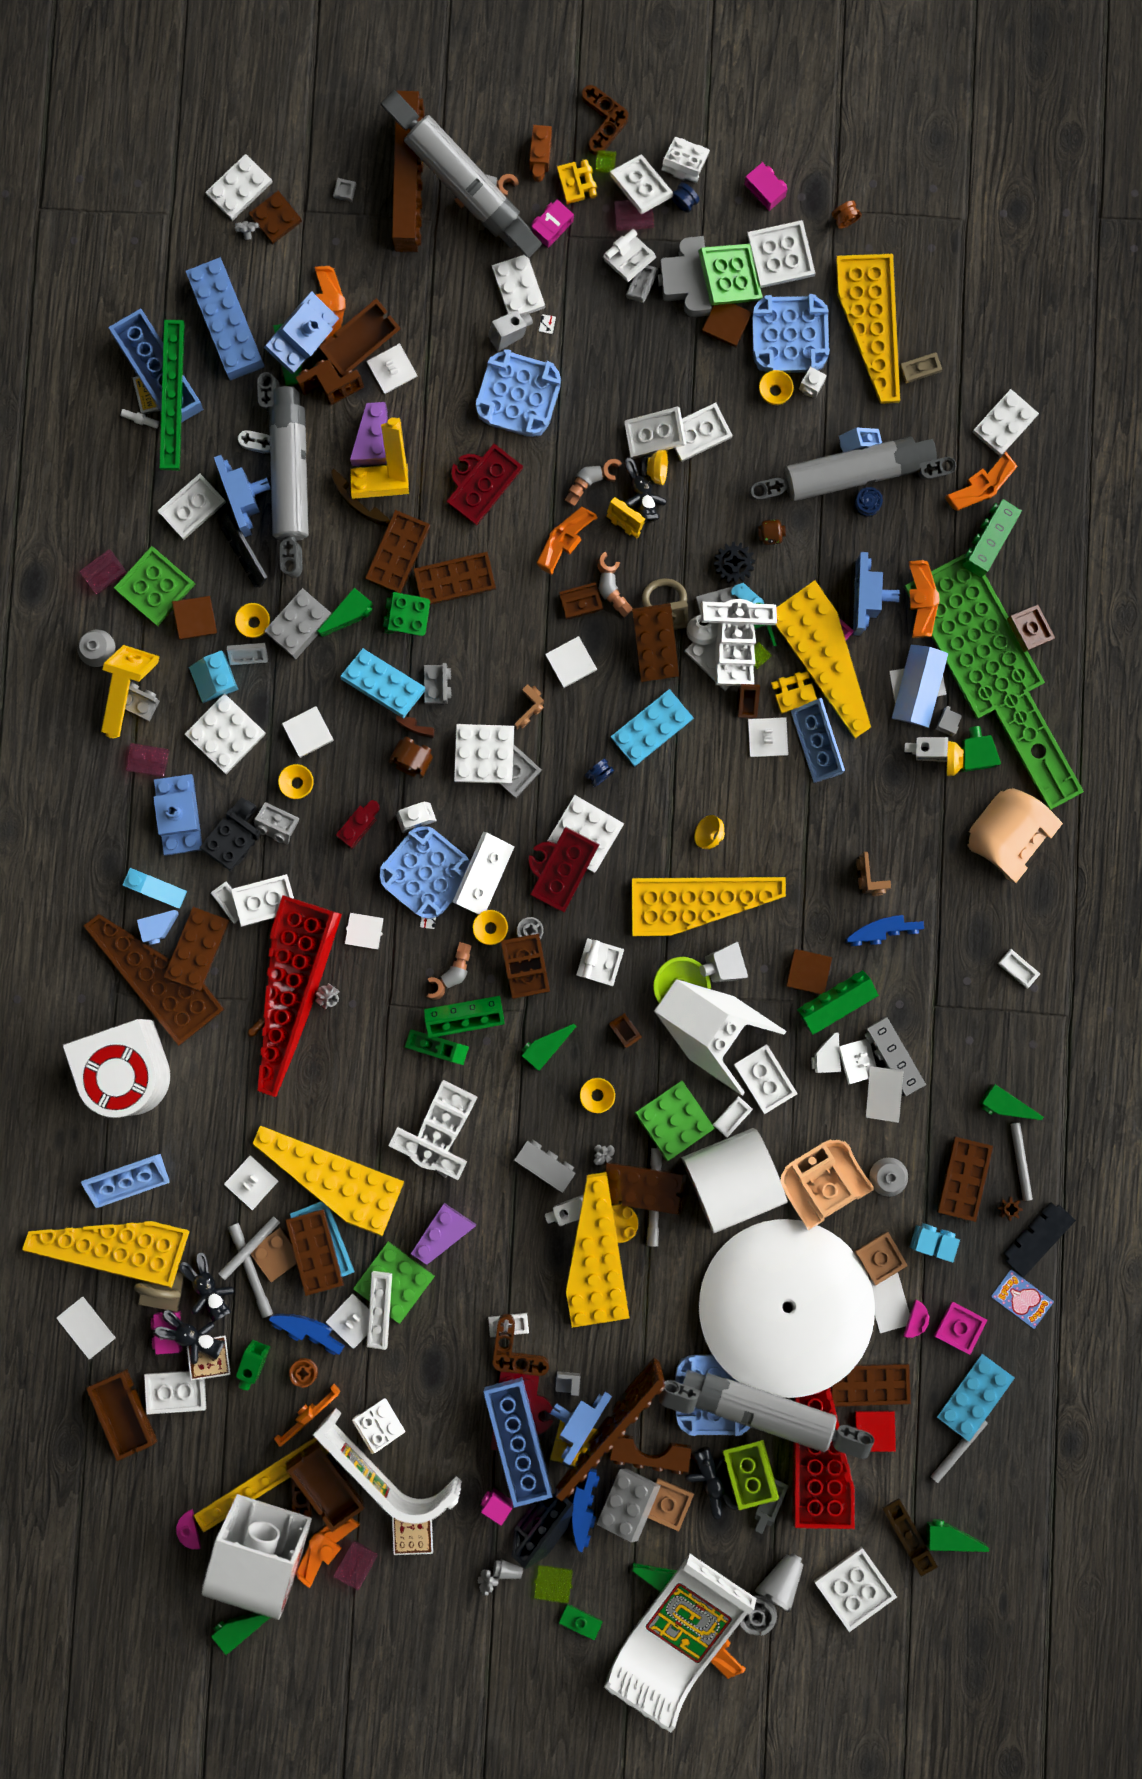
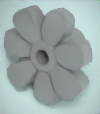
(246, 228)
(603, 1154)
(487, 1582)

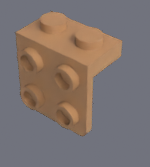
(876, 888)

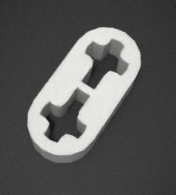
(256, 437)

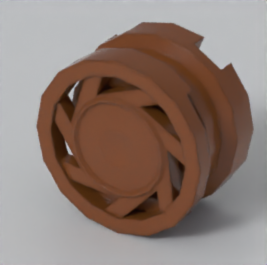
(846, 214)
(303, 1372)

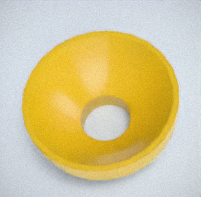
(779, 379)
(658, 466)
(250, 611)
(954, 758)
(289, 774)
(705, 832)
(486, 917)
(597, 1106)

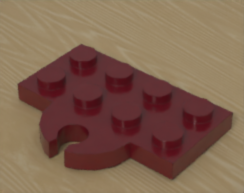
(482, 482)
(562, 867)
(537, 1402)

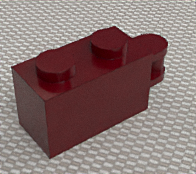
(359, 824)

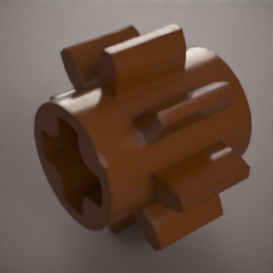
(1013, 1213)

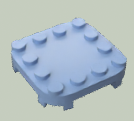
(790, 333)
(518, 393)
(424, 872)
(700, 1421)

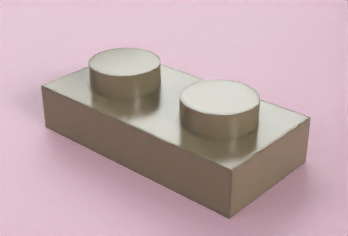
(921, 367)

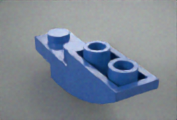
(877, 930)
(300, 1326)
(582, 1516)

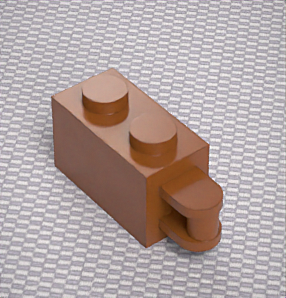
(540, 151)

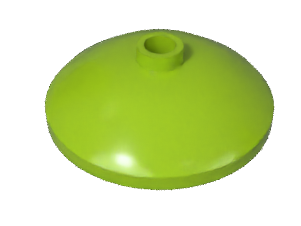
(678, 968)

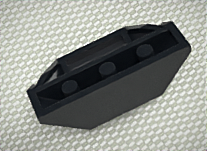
(541, 1530)

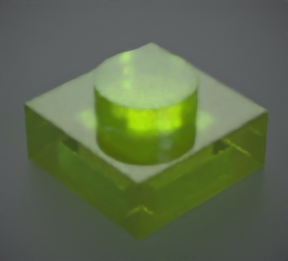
(605, 161)
(761, 655)

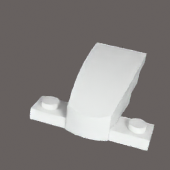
(736, 637)
(438, 1132)

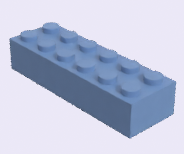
(225, 318)
(145, 354)
(518, 1442)

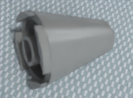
(782, 1582)

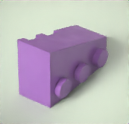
(369, 440)
(442, 1233)

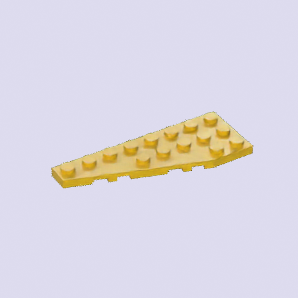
(868, 302)
(817, 639)
(682, 904)
(347, 1188)
(131, 1250)
(595, 1275)

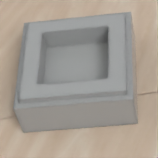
(344, 189)

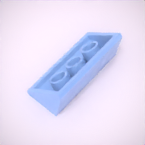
(920, 685)
(818, 740)
(126, 1181)

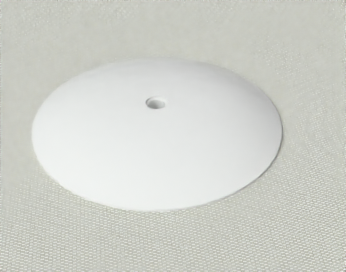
(777, 1349)

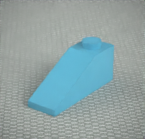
(154, 888)

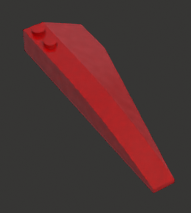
(298, 957)
(822, 1479)

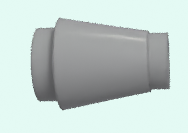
(506, 1570)

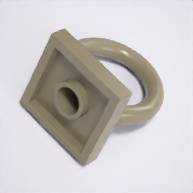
(679, 608)
(161, 1296)

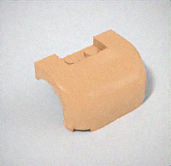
(1012, 831)
(824, 1181)

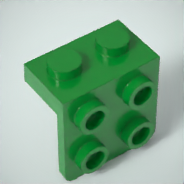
(406, 614)

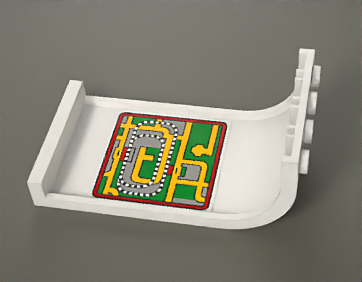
(377, 1484)
(677, 1641)

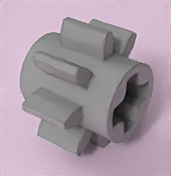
(327, 996)

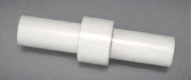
(140, 418)

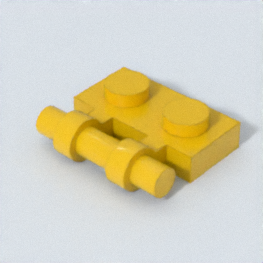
(571, 183)
(625, 517)
(796, 697)

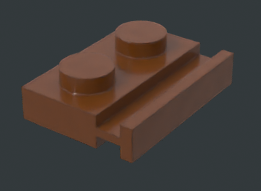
(581, 600)

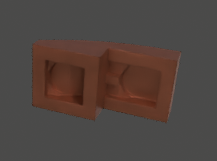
(410, 724)

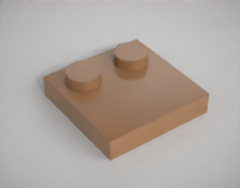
(275, 1255)
(881, 1258)
(670, 1505)

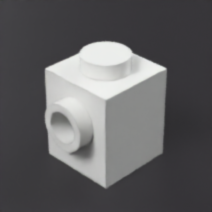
(812, 382)

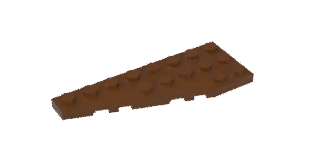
(175, 1006)
(626, 1412)

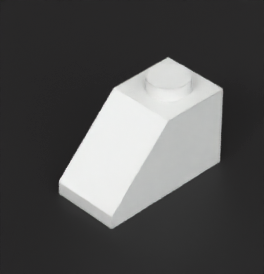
(827, 1056)

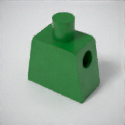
(979, 751)
(252, 1364)

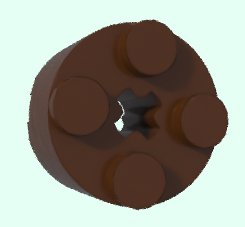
(411, 758)

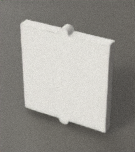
(364, 931)

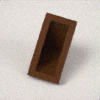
(748, 700)
(625, 1030)

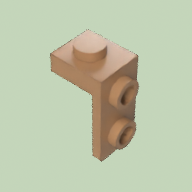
(534, 695)

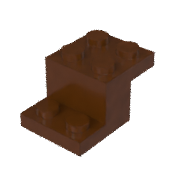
(332, 385)
(525, 966)

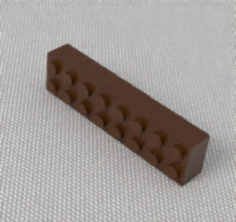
(407, 184)

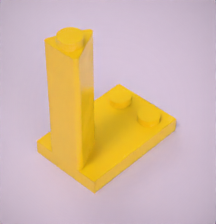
(384, 479)
(124, 665)

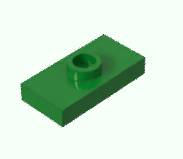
(580, 1621)

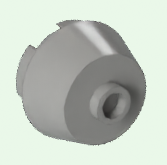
(96, 647)
(888, 1176)
(761, 1619)

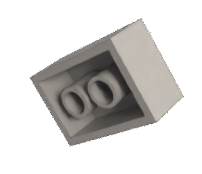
(298, 623)
(628, 1505)

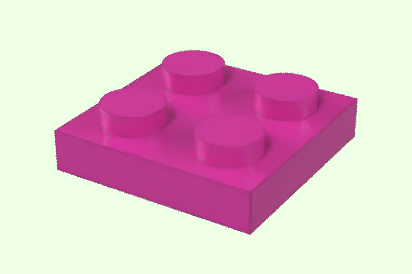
(960, 1327)

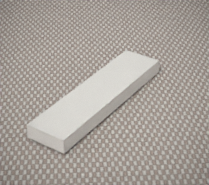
(379, 1310)

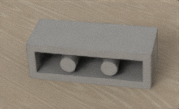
(545, 1165)

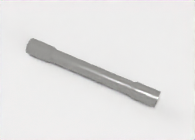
(653, 1230)
(261, 1299)

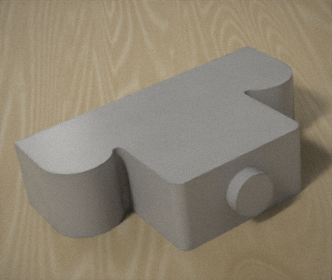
(684, 278)

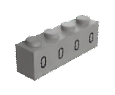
(894, 1055)

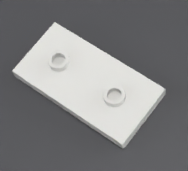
(483, 873)

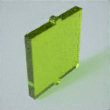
(553, 1584)

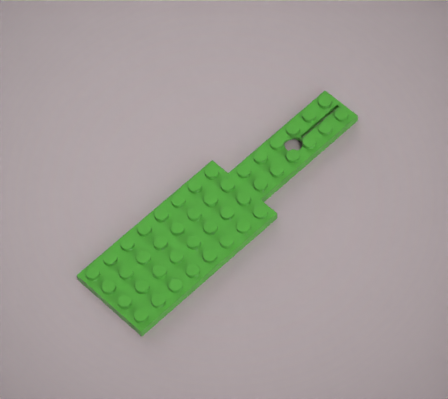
(997, 673)

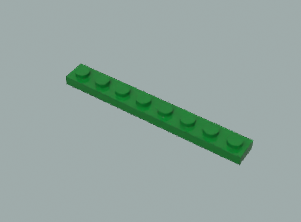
(172, 395)

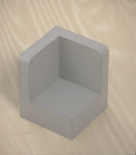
(948, 722)
(568, 1382)

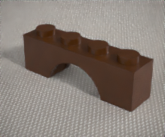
(674, 1458)

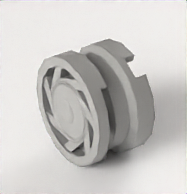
(529, 927)

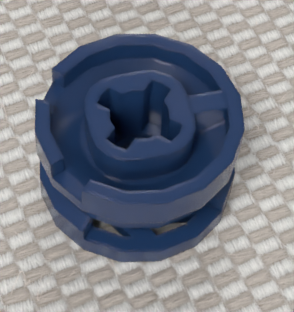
(685, 197)
(868, 501)
(599, 772)

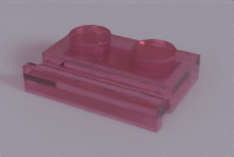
(630, 218)
(103, 571)
(147, 760)
(355, 1565)

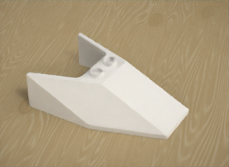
(707, 1025)

